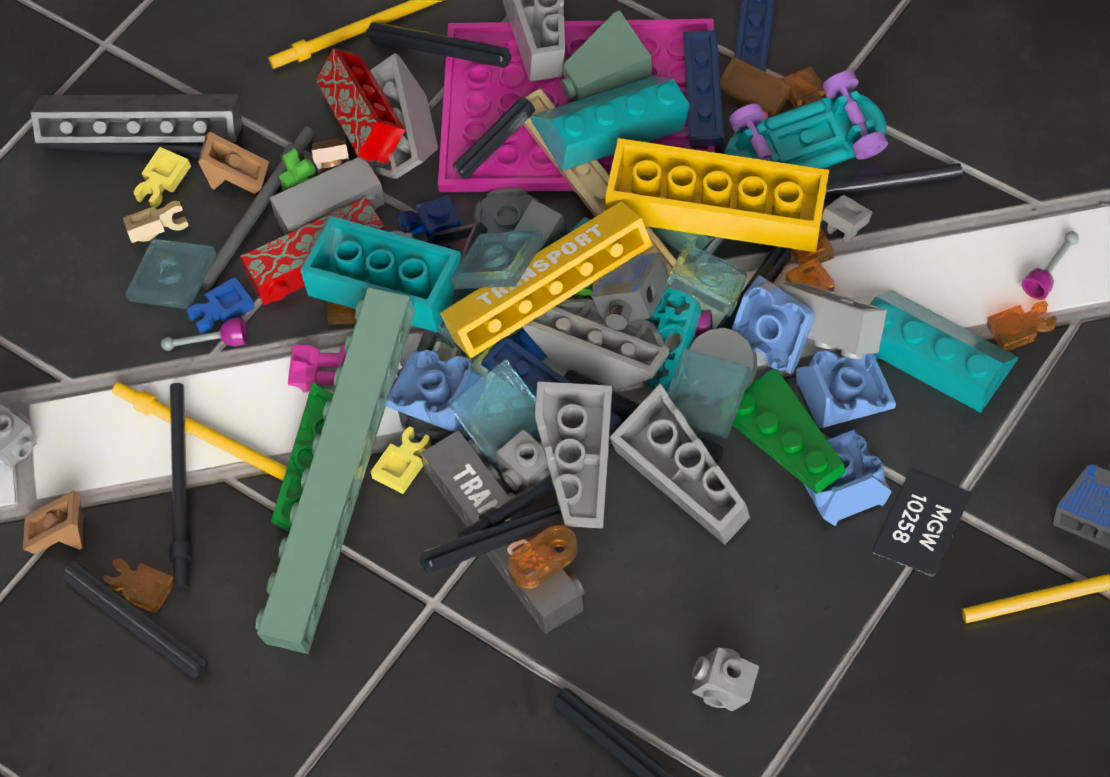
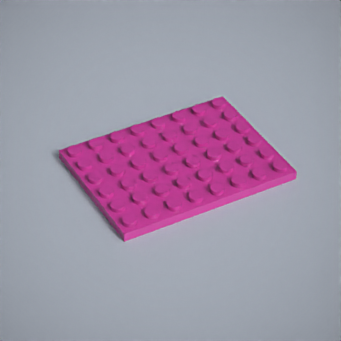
(482, 93)

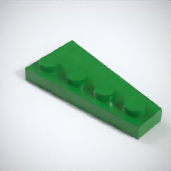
(785, 431)
(301, 455)

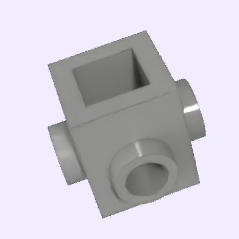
(15, 437)
(522, 462)
(724, 679)

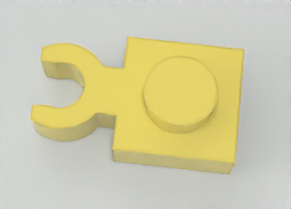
(161, 173)
(401, 465)

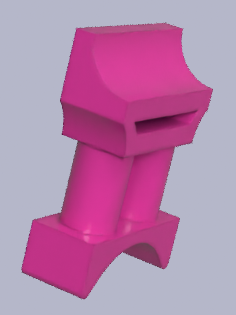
(306, 366)

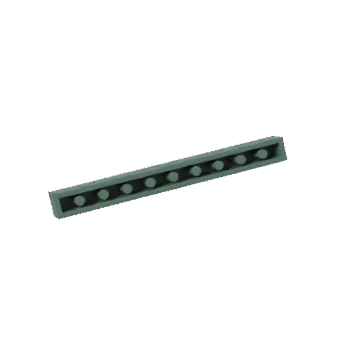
(336, 471)

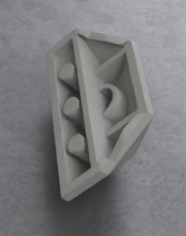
(414, 113)
(581, 342)

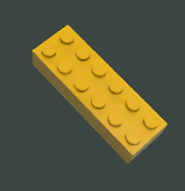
(719, 194)

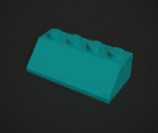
(592, 125)
(360, 257)
(941, 352)

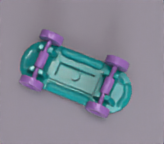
(815, 133)

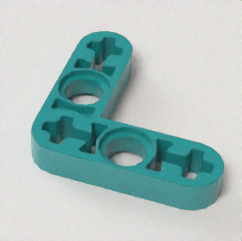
(673, 323)

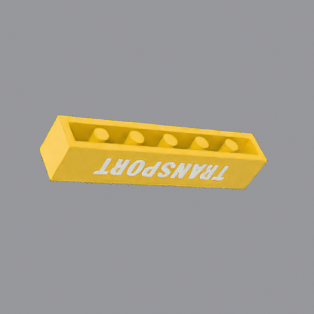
(548, 280)

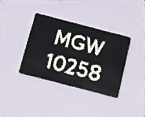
(922, 522)

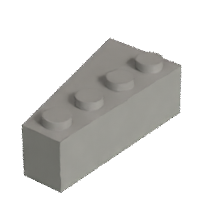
(539, 35)
(677, 462)

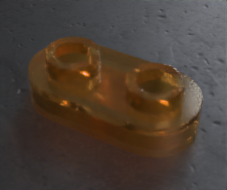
(539, 556)

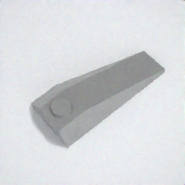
(576, 440)

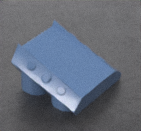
(774, 324)
(428, 387)
(843, 388)
(859, 487)

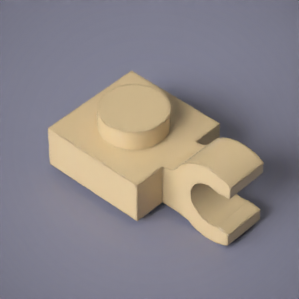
(150, 222)

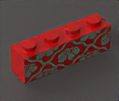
(360, 106)
(277, 265)

